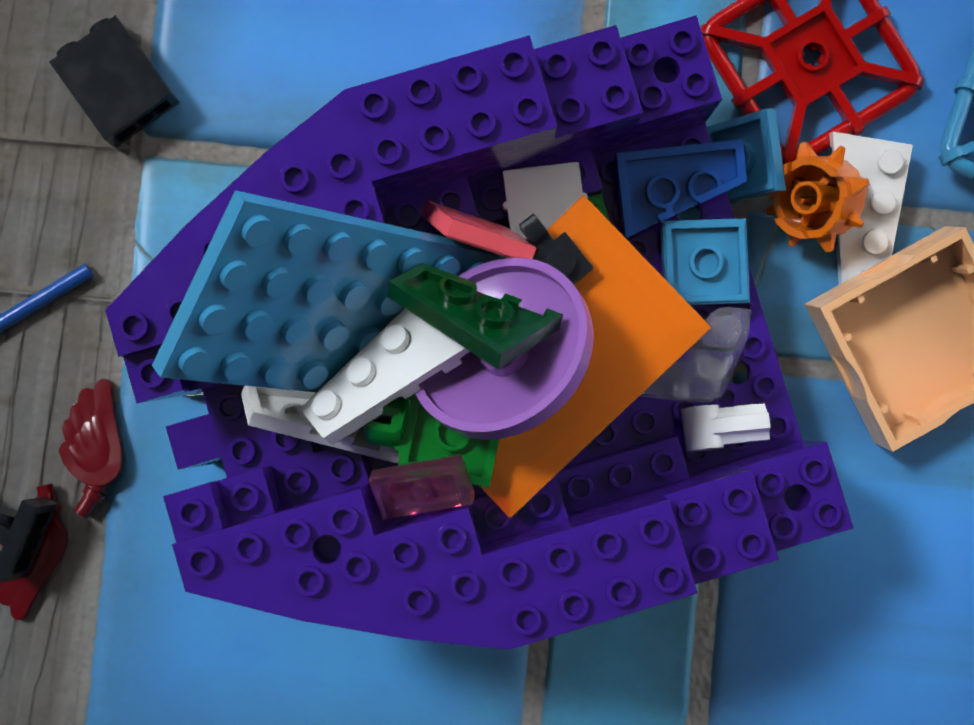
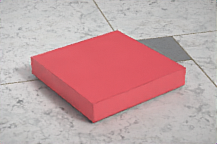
(477, 231)

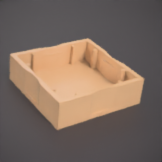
(905, 336)

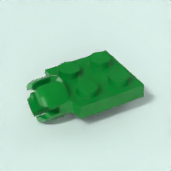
(422, 438)

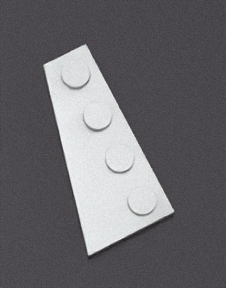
(381, 372)

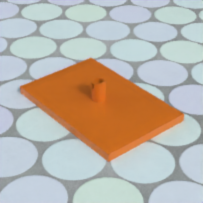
(638, 335)

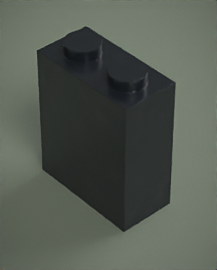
(113, 81)

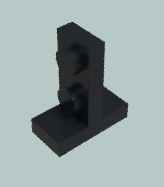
(23, 535)

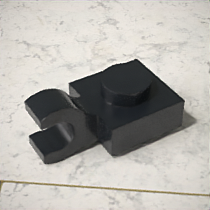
(558, 253)

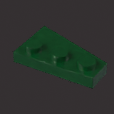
(482, 324)

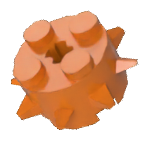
(837, 203)

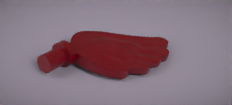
(93, 444)
(22, 592)

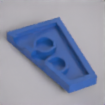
(673, 179)

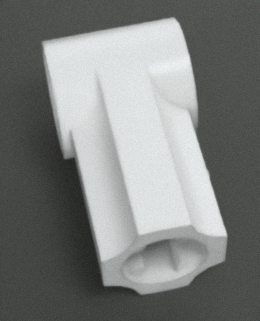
(713, 427)

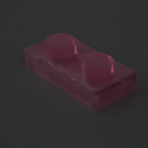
(422, 487)

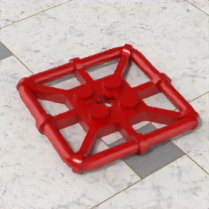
(806, 83)

